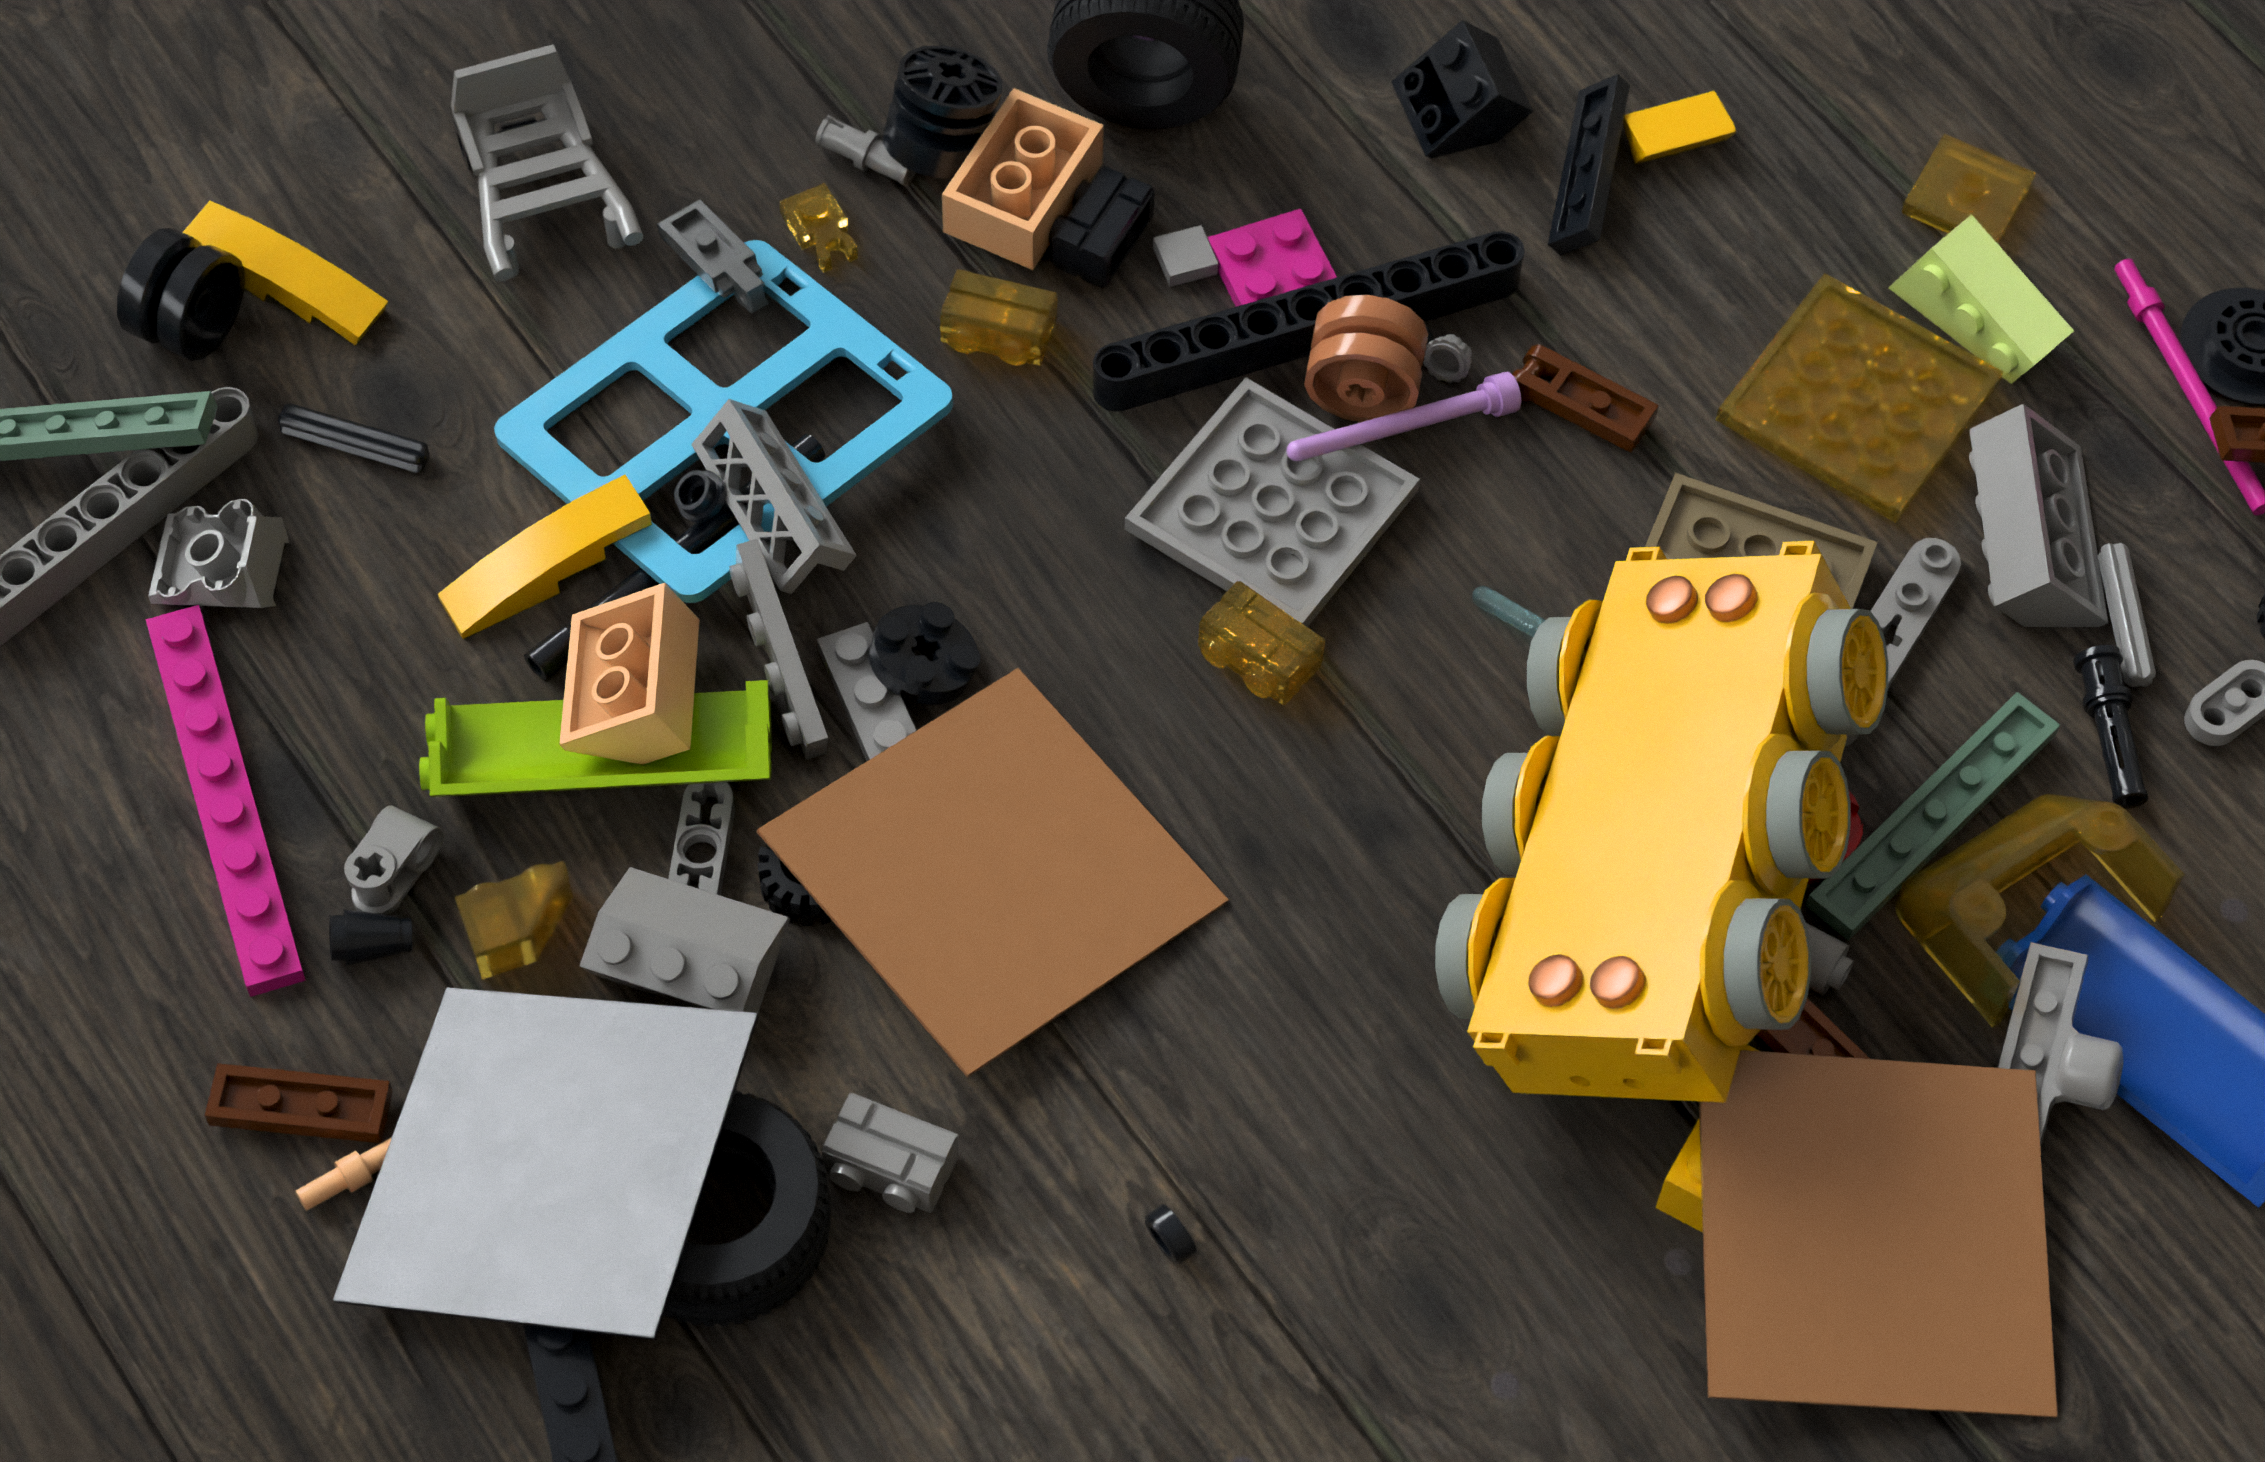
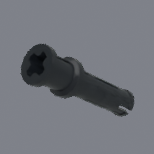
(2109, 707)

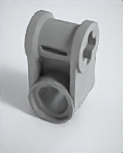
(391, 860)

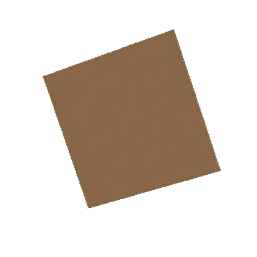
(992, 870)
(1876, 1236)

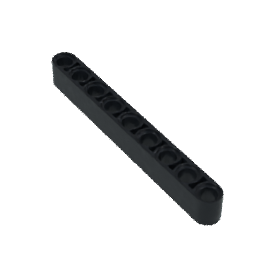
(1284, 324)

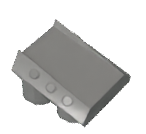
(219, 557)

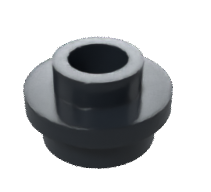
(700, 495)

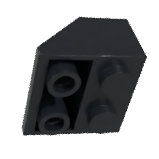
(1461, 93)

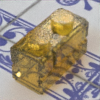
(998, 318)
(1260, 644)

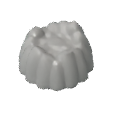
(1448, 358)

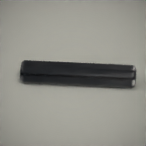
(353, 437)

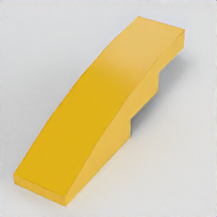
(290, 272)
(537, 558)

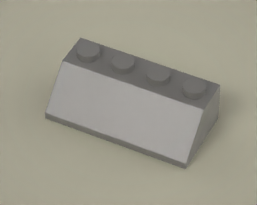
(2036, 522)

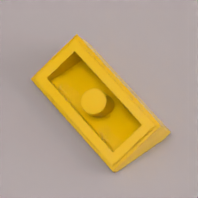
(1677, 127)

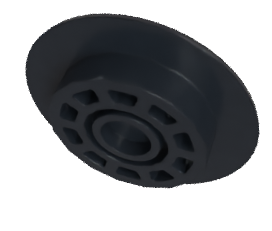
(2241, 368)

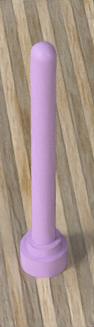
(1495, 396)

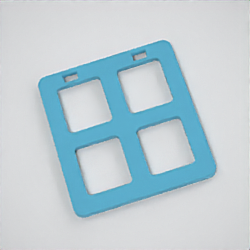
(643, 347)

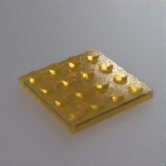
(1859, 397)

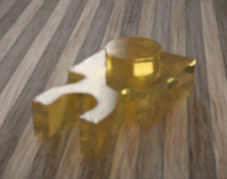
(818, 221)

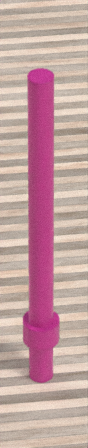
(2148, 308)

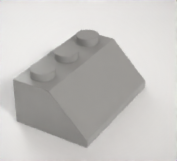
(684, 944)

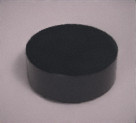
(1170, 1234)

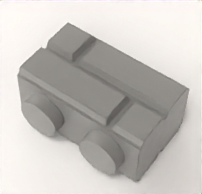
(889, 1154)

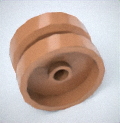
(1366, 357)

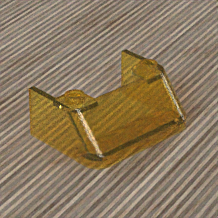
(1957, 899)

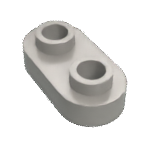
(2228, 704)

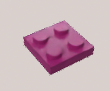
(1270, 258)

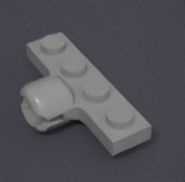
(2043, 1040)

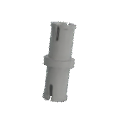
(862, 148)

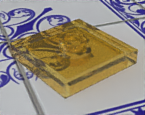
(1967, 182)

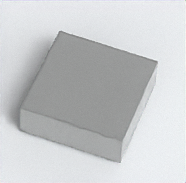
(1185, 256)

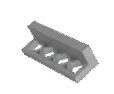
(775, 480)

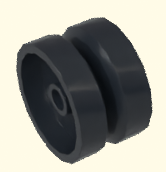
(180, 294)

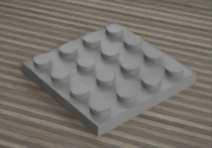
(1256, 517)

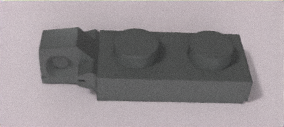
(715, 254)

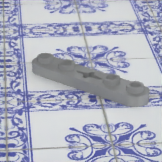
(1914, 599)

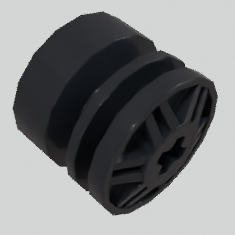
(940, 109)

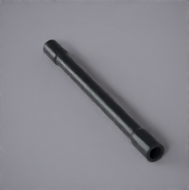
(553, 650)

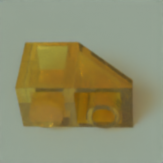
(515, 917)

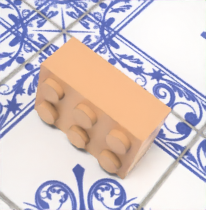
(1021, 178)

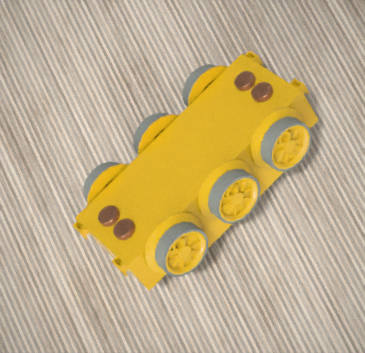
(1665, 826)

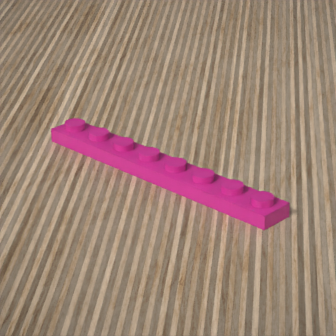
(225, 802)

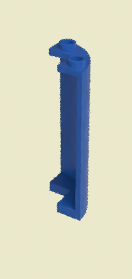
(2183, 1031)

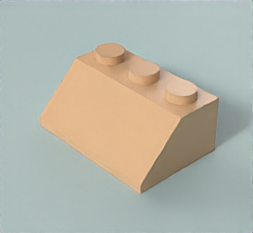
(631, 678)

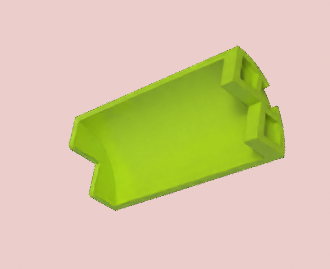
(518, 748)

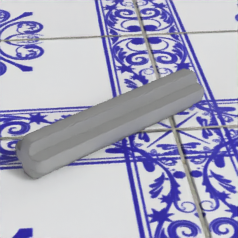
(2126, 614)

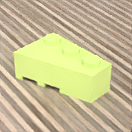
(1983, 301)

